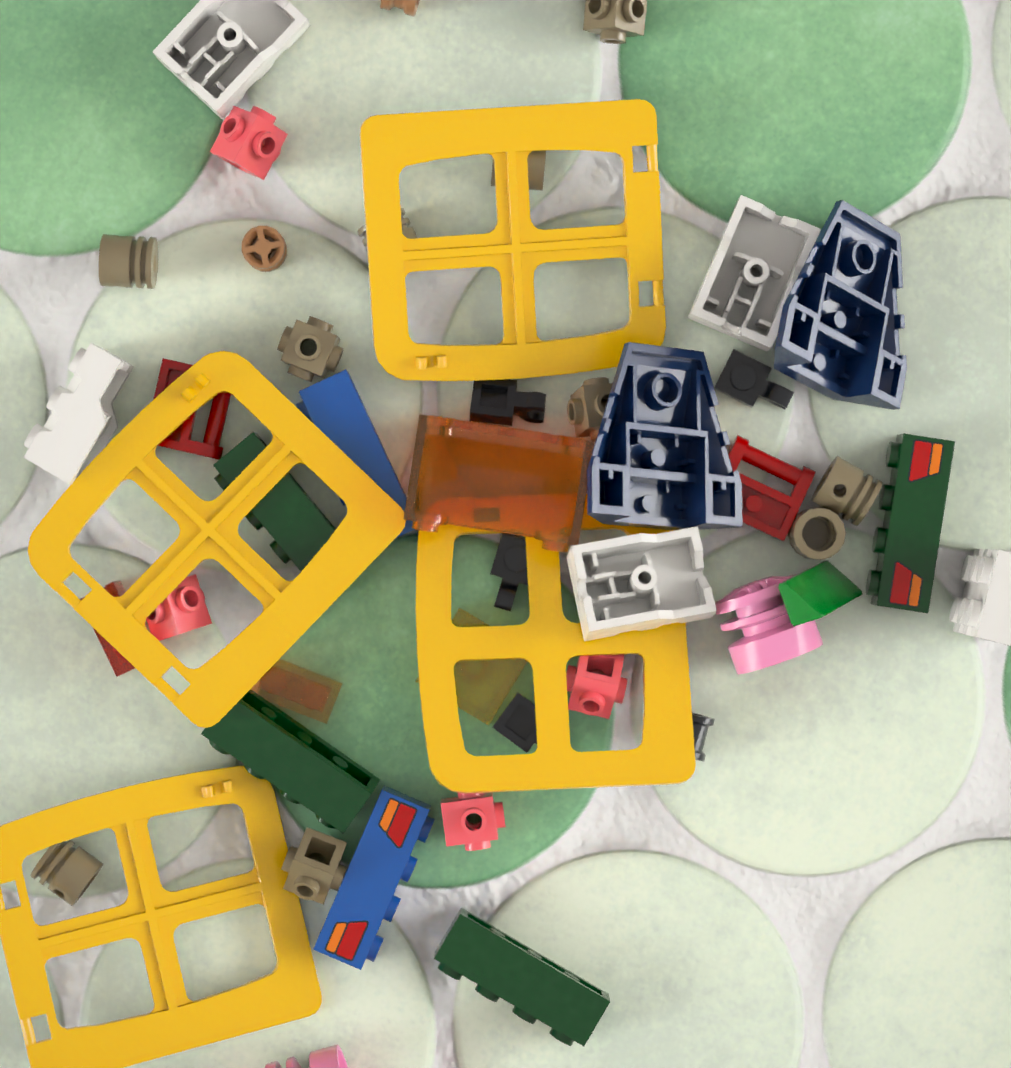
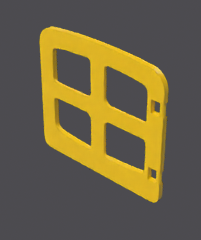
(514, 244)
(212, 532)
(547, 644)
(151, 919)

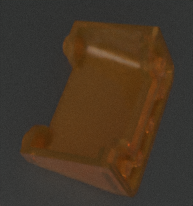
(498, 480)

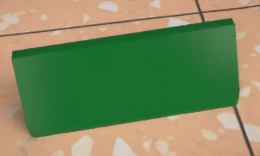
(816, 593)

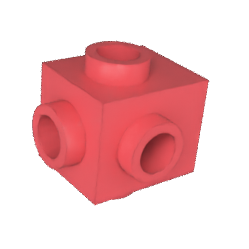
(249, 141)
(180, 611)
(596, 684)
(461, 831)

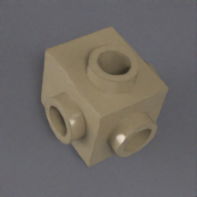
(615, 19)
(324, 359)
(588, 405)
(314, 866)

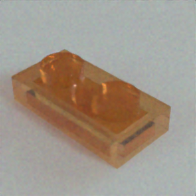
(299, 690)

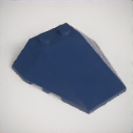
(843, 313)
(662, 446)

